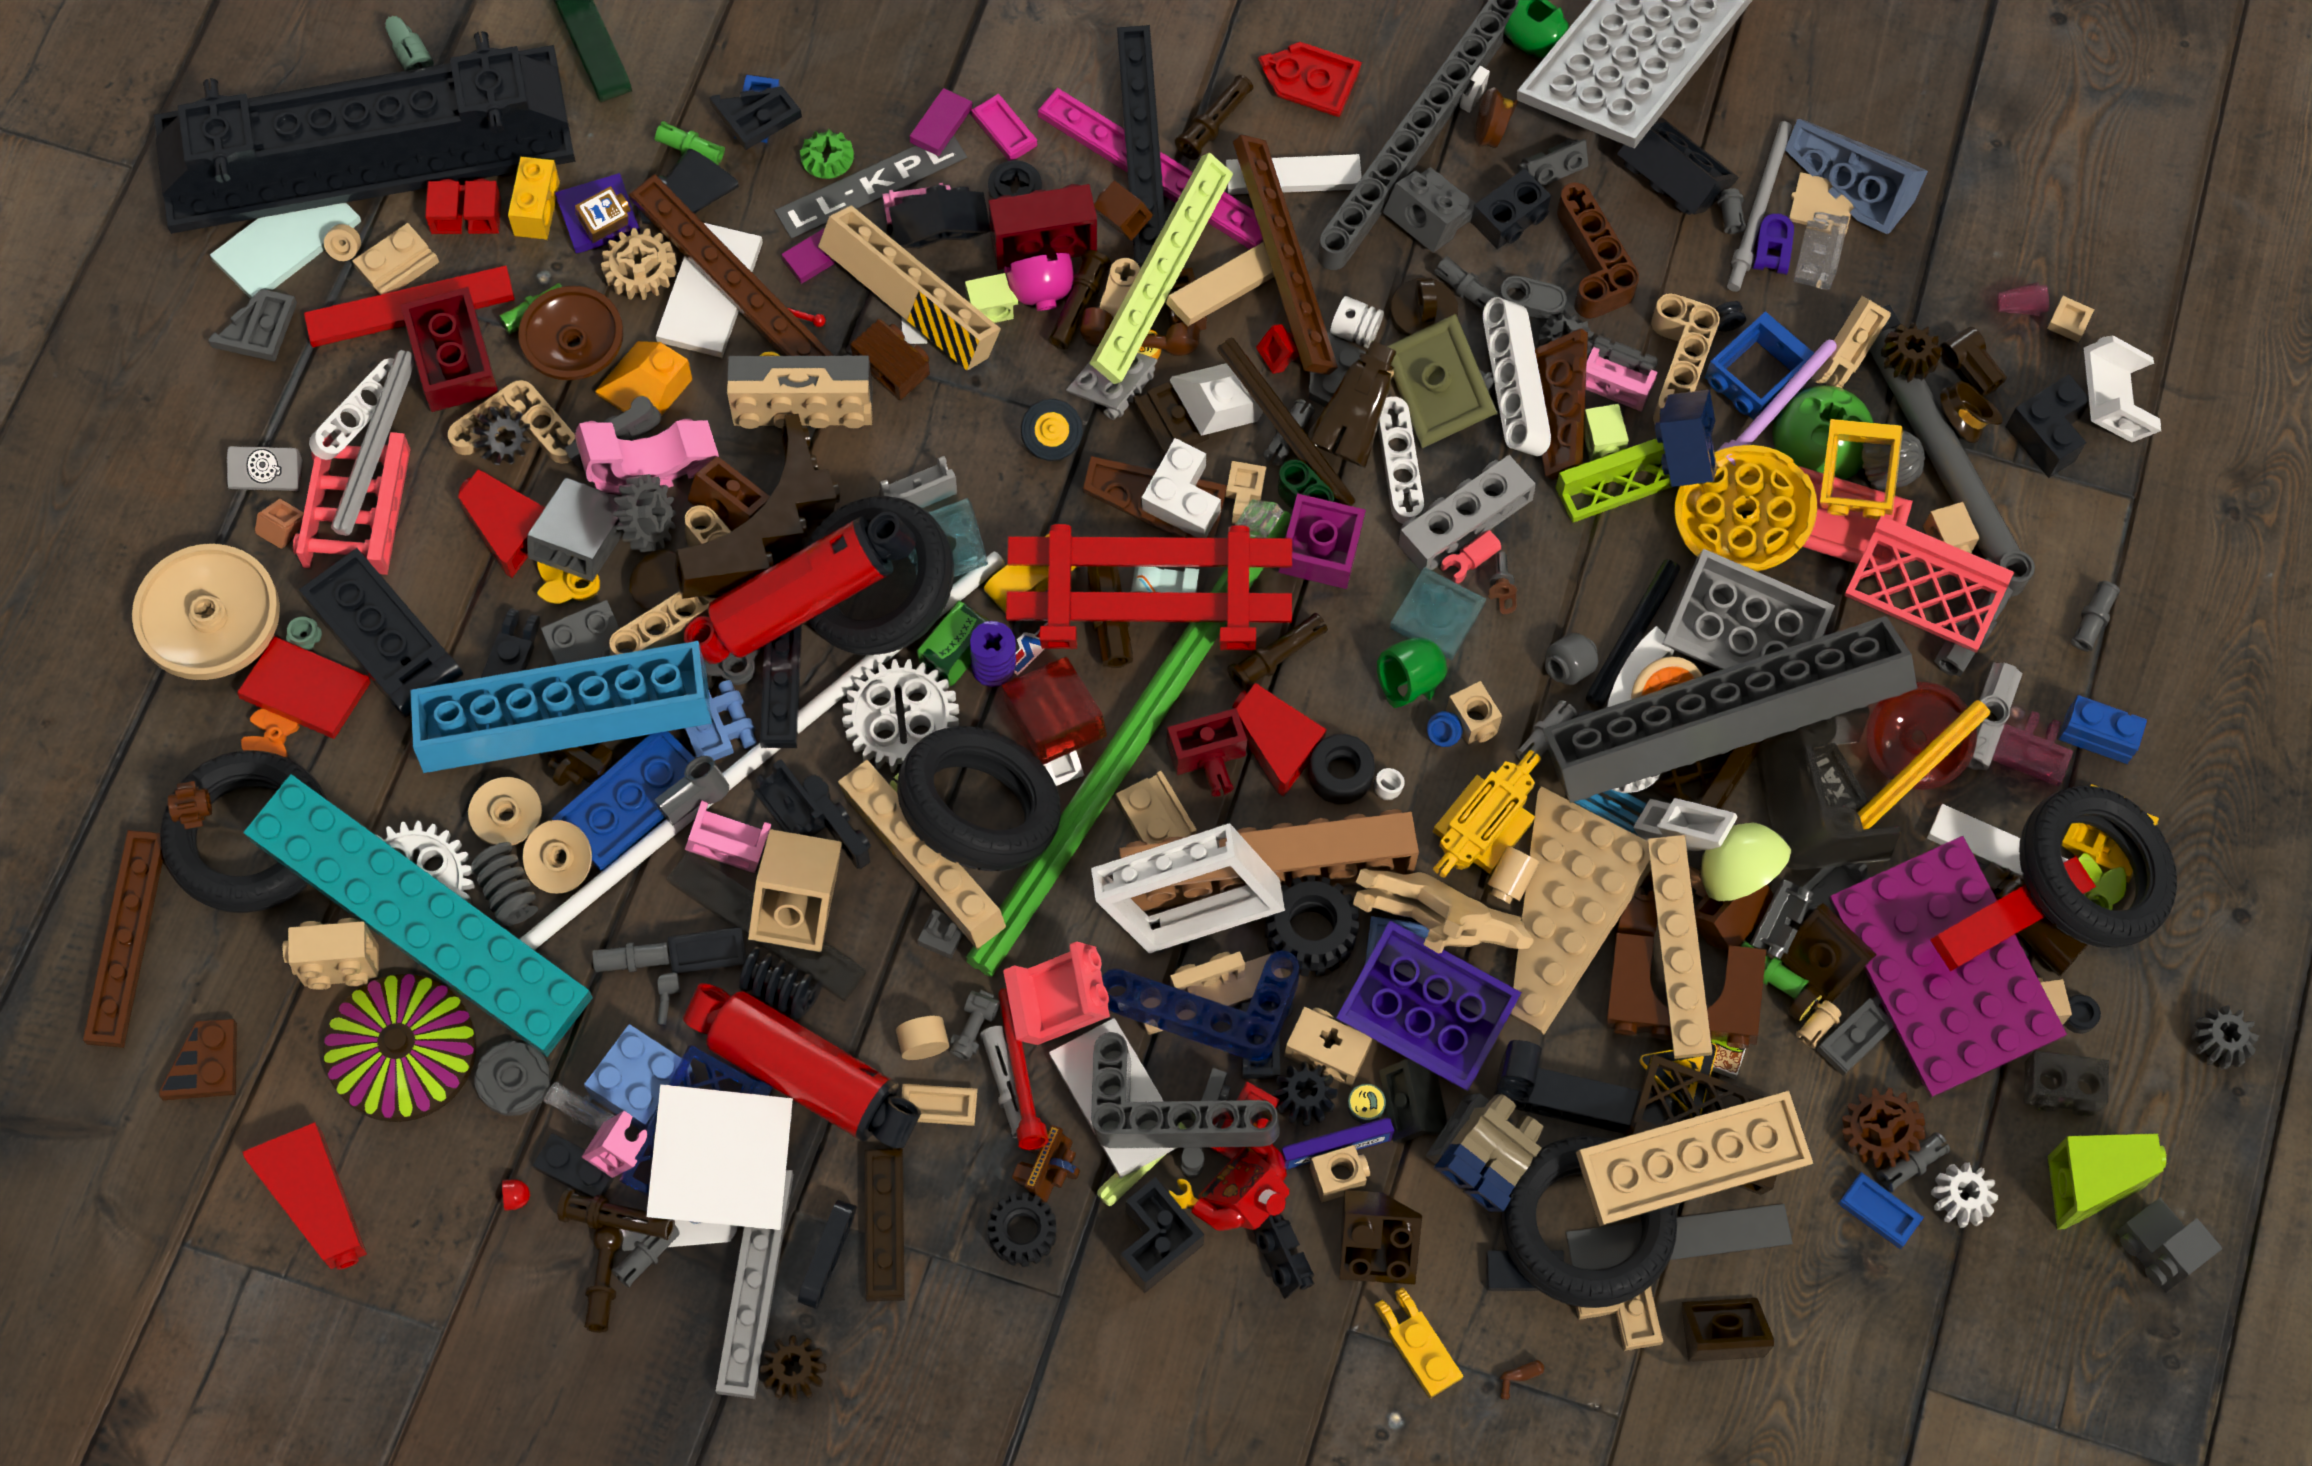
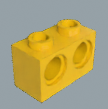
(533, 198)

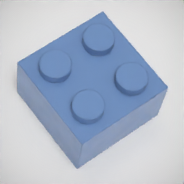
(632, 1076)

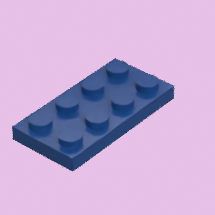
(621, 802)

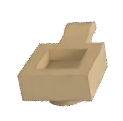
(1243, 485)

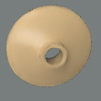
(503, 796)
(543, 851)

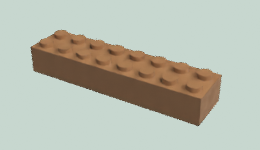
(1318, 849)

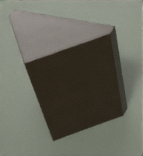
(1726, 1330)

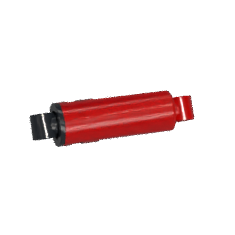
(801, 587)
(802, 1065)

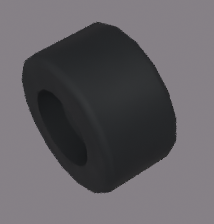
(1346, 748)

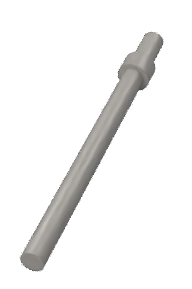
(1743, 256)

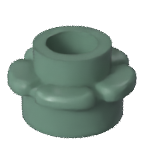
(300, 625)

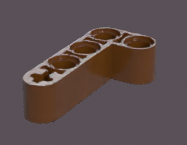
(1580, 211)

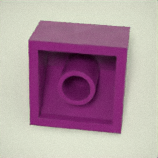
(1323, 540)

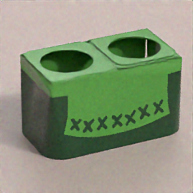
(949, 643)

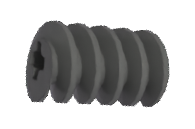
(502, 884)

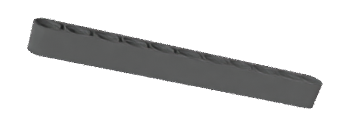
(1412, 138)

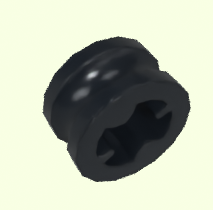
(1730, 316)

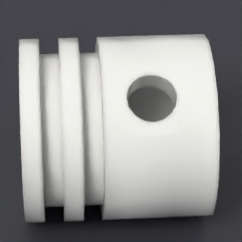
(1356, 322)

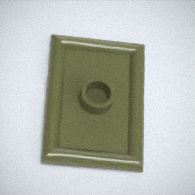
(1440, 381)

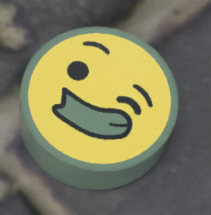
(1366, 1103)

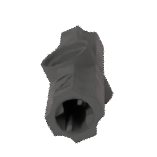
(1954, 658)

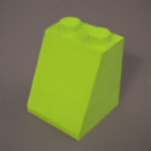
(2101, 1171)

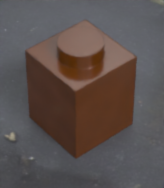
(1122, 210)

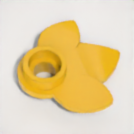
(563, 586)

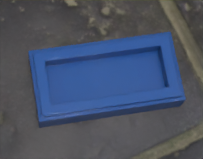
(1880, 1210)

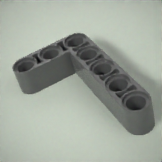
(1168, 1113)

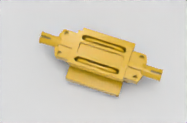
(1487, 818)

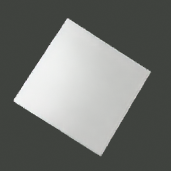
(719, 1157)

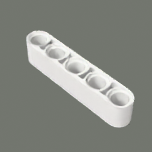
(1516, 376)

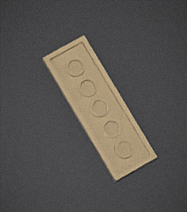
(1694, 1158)

